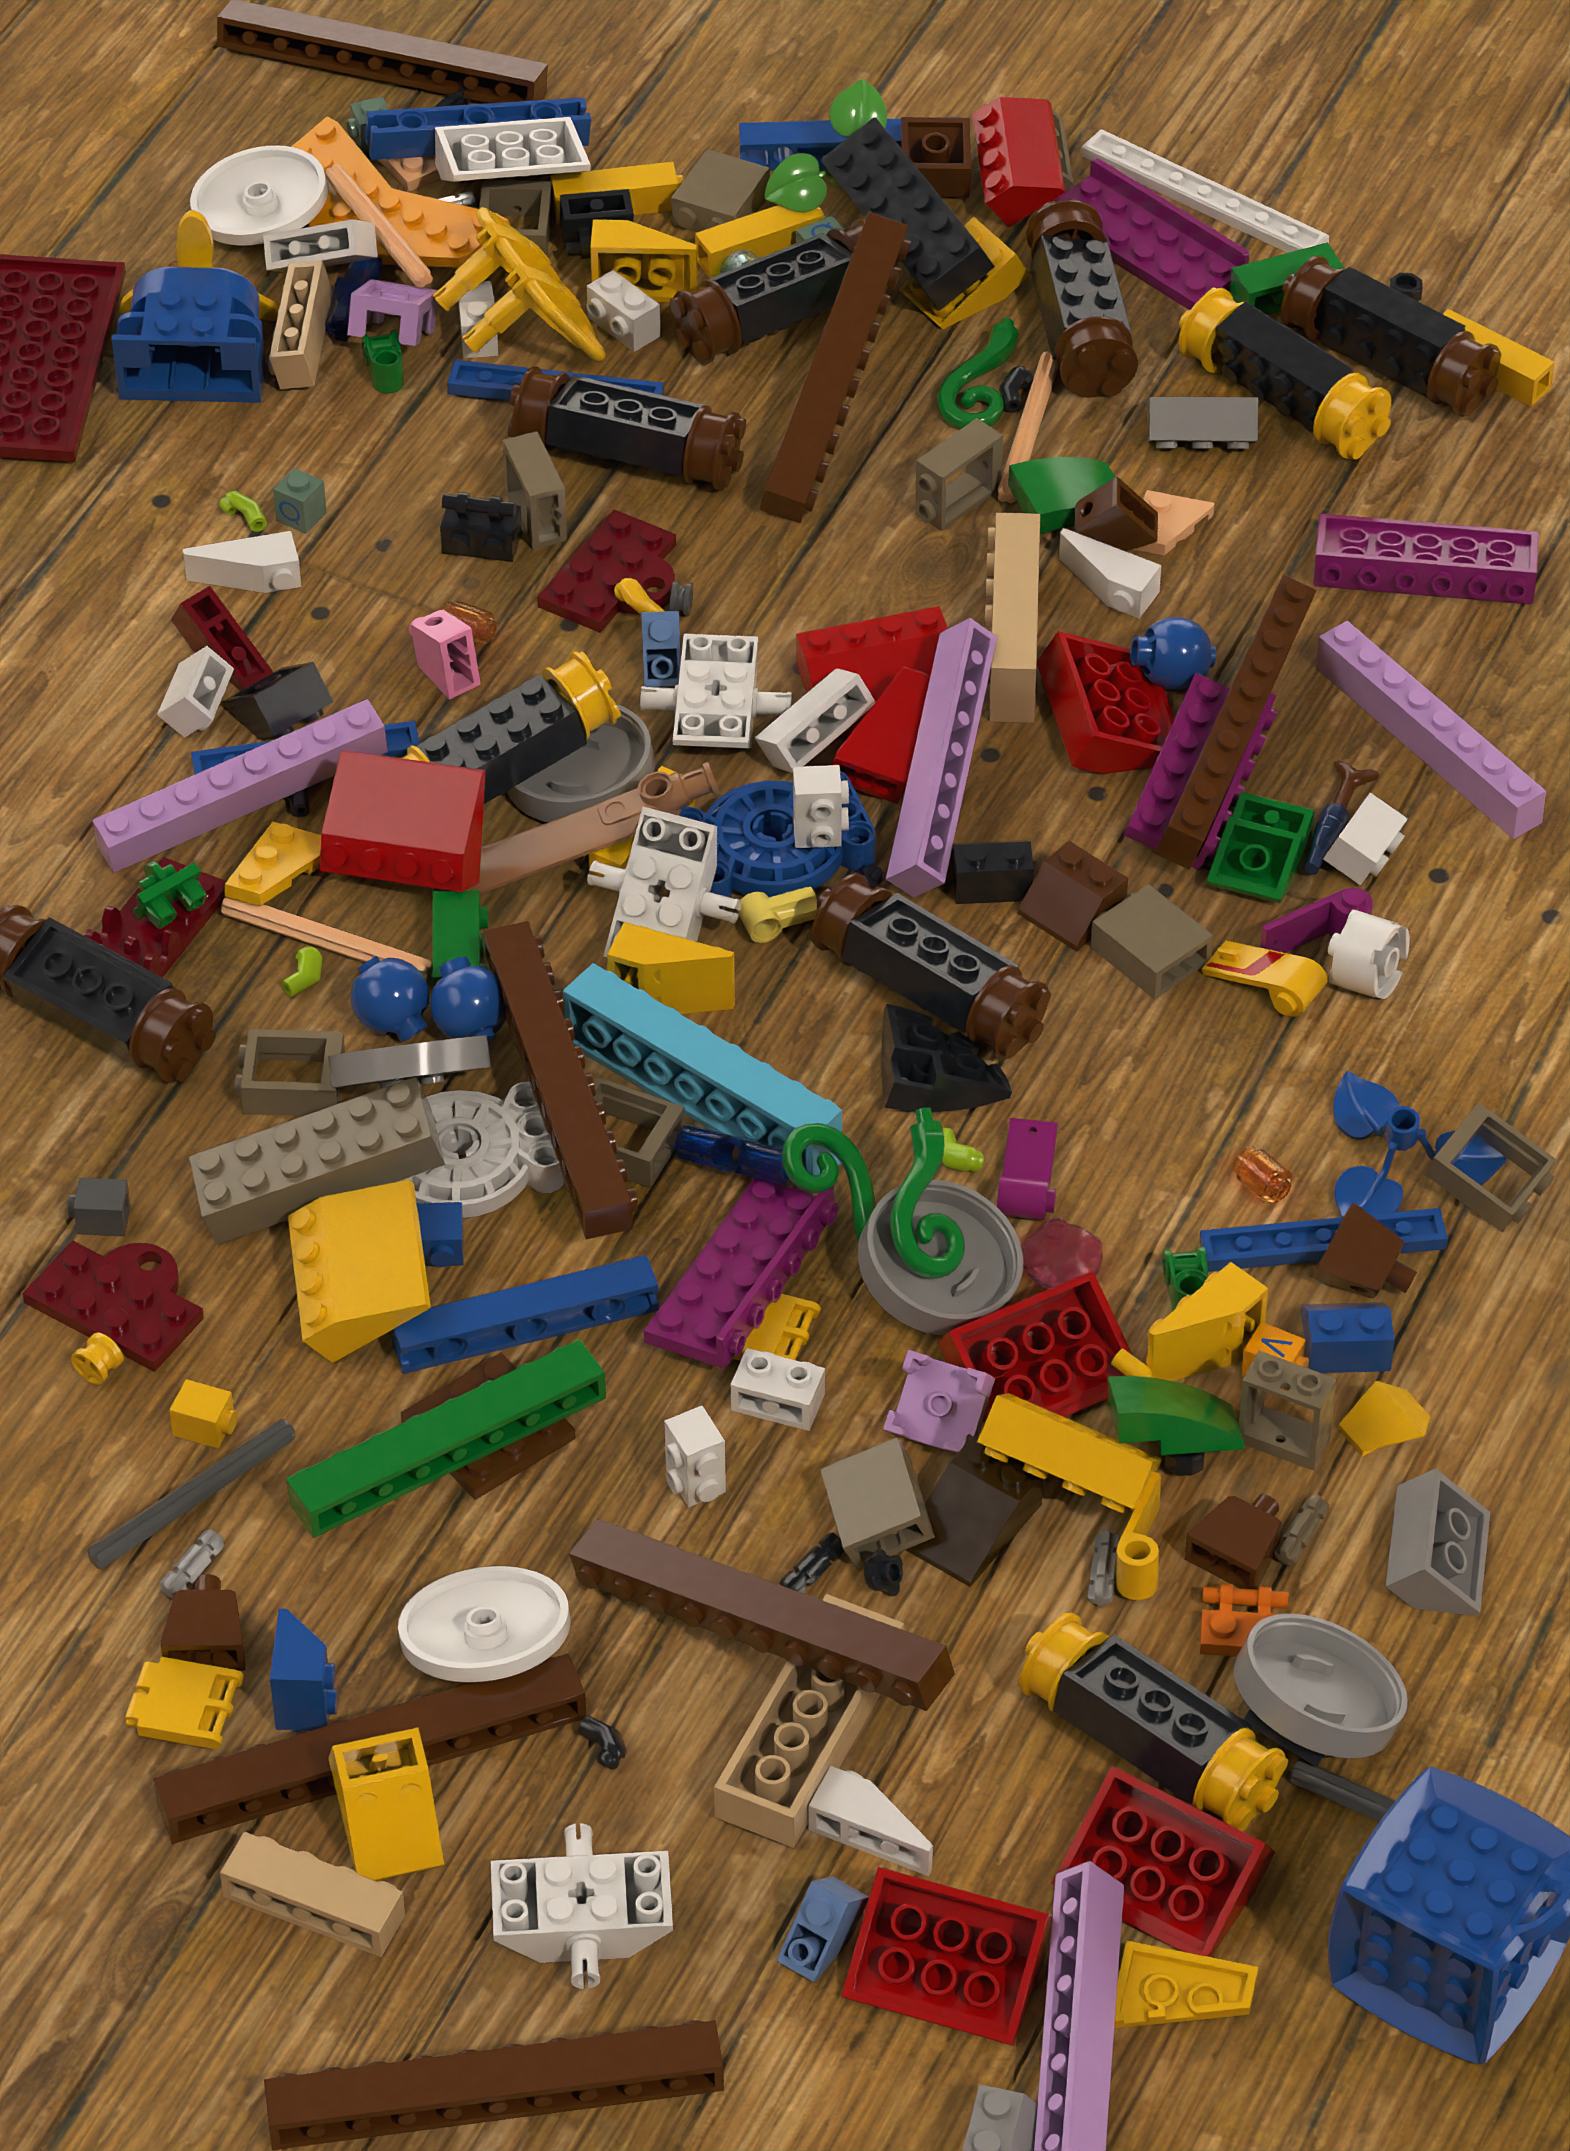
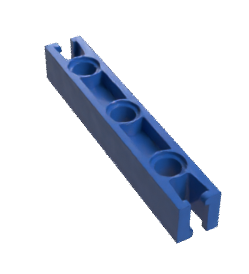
(412, 131)
(775, 141)
(526, 1314)

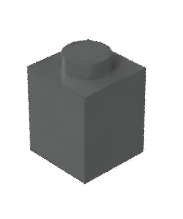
(100, 1207)

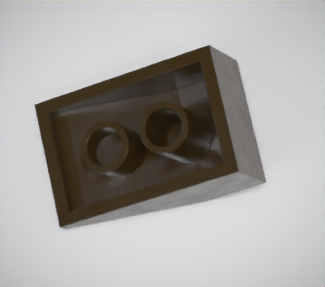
(977, 1511)

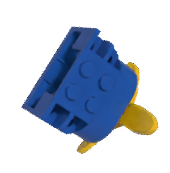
(192, 328)

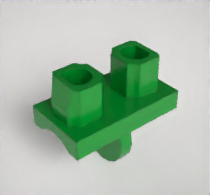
(164, 887)

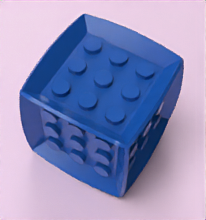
(1453, 1915)

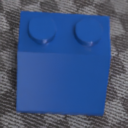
(1348, 1337)
(301, 1677)

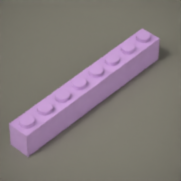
(1431, 730)
(941, 758)
(236, 786)
(1079, 2011)

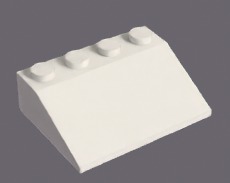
(508, 149)

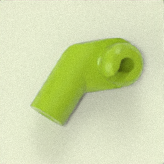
(250, 508)
(307, 973)
(960, 1156)

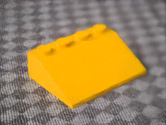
(358, 1266)
(1068, 1451)

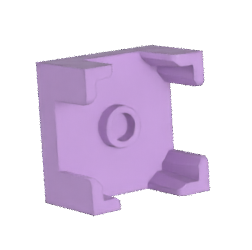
(379, 298)
(940, 1403)

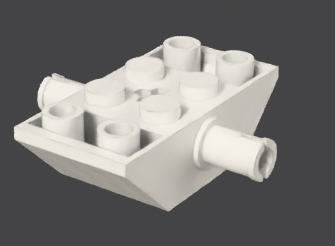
(716, 692)
(669, 854)
(581, 1905)

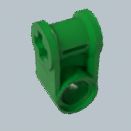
(384, 361)
(1184, 1273)

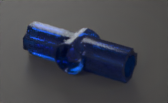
(356, 276)
(716, 1150)

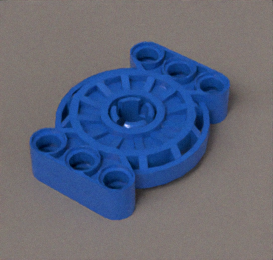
(759, 842)

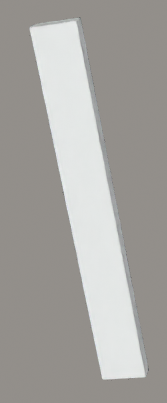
(1202, 194)

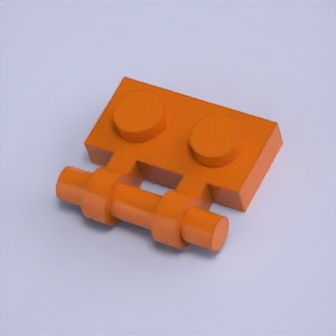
(1226, 1630)

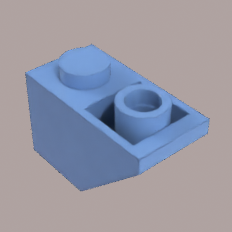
(661, 648)
(822, 1926)

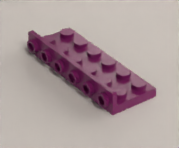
(1158, 238)
(1426, 558)
(1178, 760)
(741, 1272)

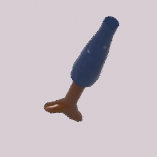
(1334, 815)

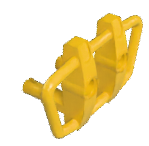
(532, 286)

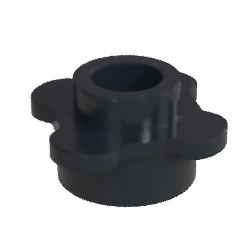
(884, 1572)

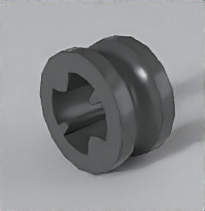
(681, 597)

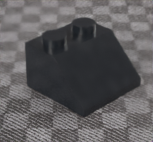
(281, 701)
(992, 871)

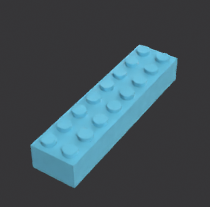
(690, 1065)

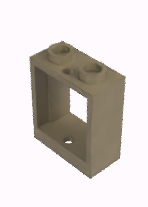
(522, 199)
(969, 447)
(537, 488)
(287, 1097)
(659, 1115)
(1508, 1142)
(1263, 1426)

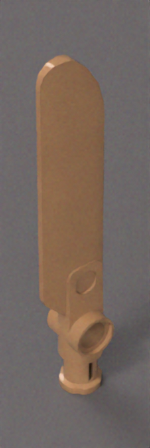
(588, 828)

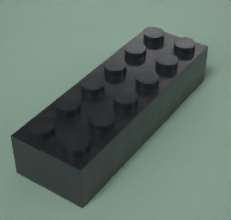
(887, 183)

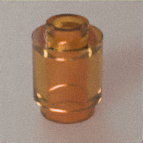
(478, 619)
(1262, 1175)

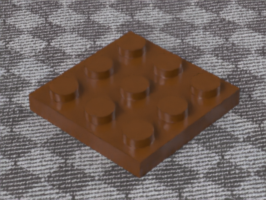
(508, 1461)

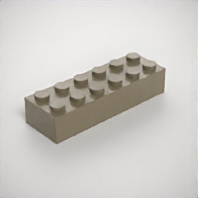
(315, 1156)

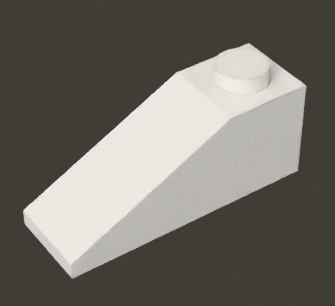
(471, 311)
(250, 564)
(1110, 573)
(864, 1818)

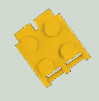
(783, 1327)
(180, 1702)

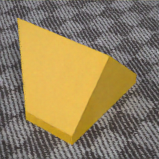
(1384, 1418)

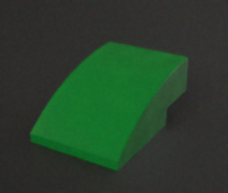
(1055, 486)
(1261, 847)
(1173, 1415)

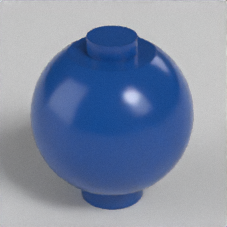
(1173, 653)
(390, 997)
(467, 1001)

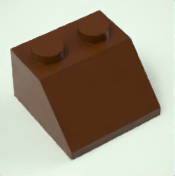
(940, 152)
(1071, 893)

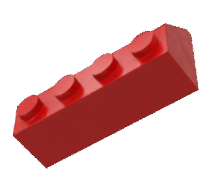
(1017, 156)

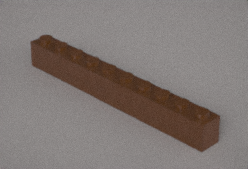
(379, 54)
(834, 368)
(1235, 723)
(559, 1083)
(763, 1615)
(298, 1767)
(494, 2084)

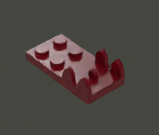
(143, 941)

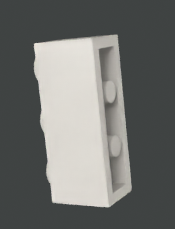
(331, 242)
(815, 720)

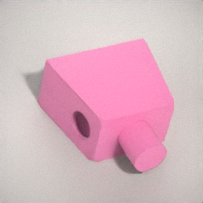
(443, 642)

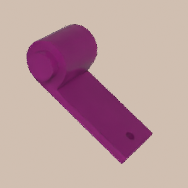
(1314, 920)
(1028, 1169)

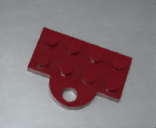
(614, 551)
(118, 1299)

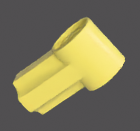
(768, 915)

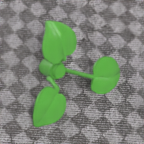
(797, 179)

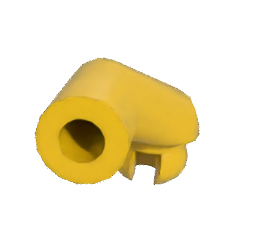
(634, 595)

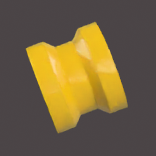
(97, 1358)

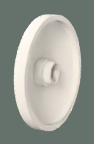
(260, 193)
(484, 1624)

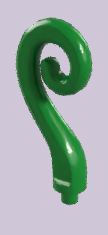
(996, 353)
(847, 1153)
(927, 1158)

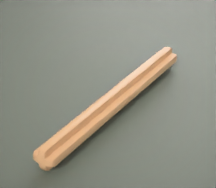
(384, 231)
(1030, 420)
(318, 934)

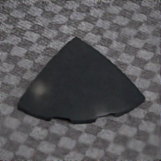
(934, 1069)

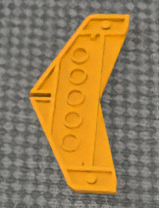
(433, 228)

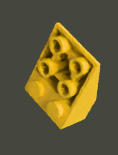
(987, 291)
(674, 969)
(1208, 1327)
(387, 1804)

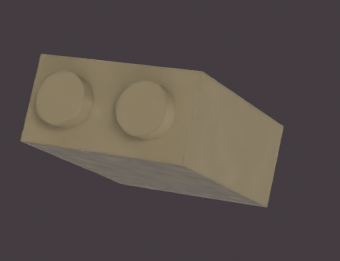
(719, 191)
(1151, 941)
(877, 1502)

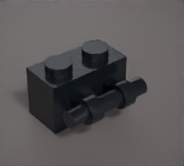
(580, 210)
(480, 527)

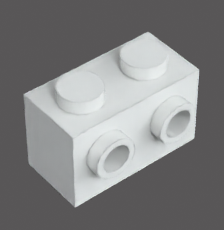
(623, 311)
(195, 692)
(818, 806)
(1366, 838)
(778, 1389)
(694, 1457)

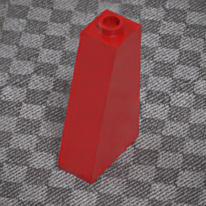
(883, 743)

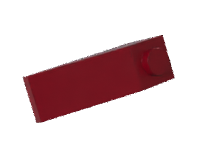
(207, 622)

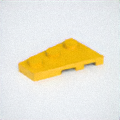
(273, 863)
(1179, 1986)

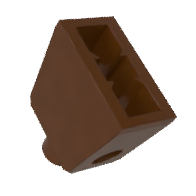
(1116, 517)
(1363, 1256)
(1236, 1540)
(205, 1626)

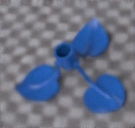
(1369, 1108)

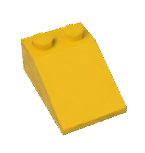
(644, 257)

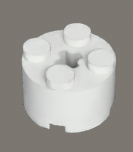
(1368, 954)

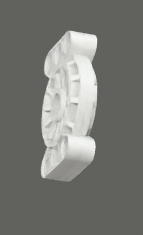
(502, 1148)

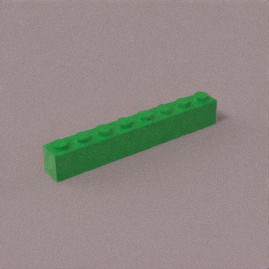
(446, 1438)

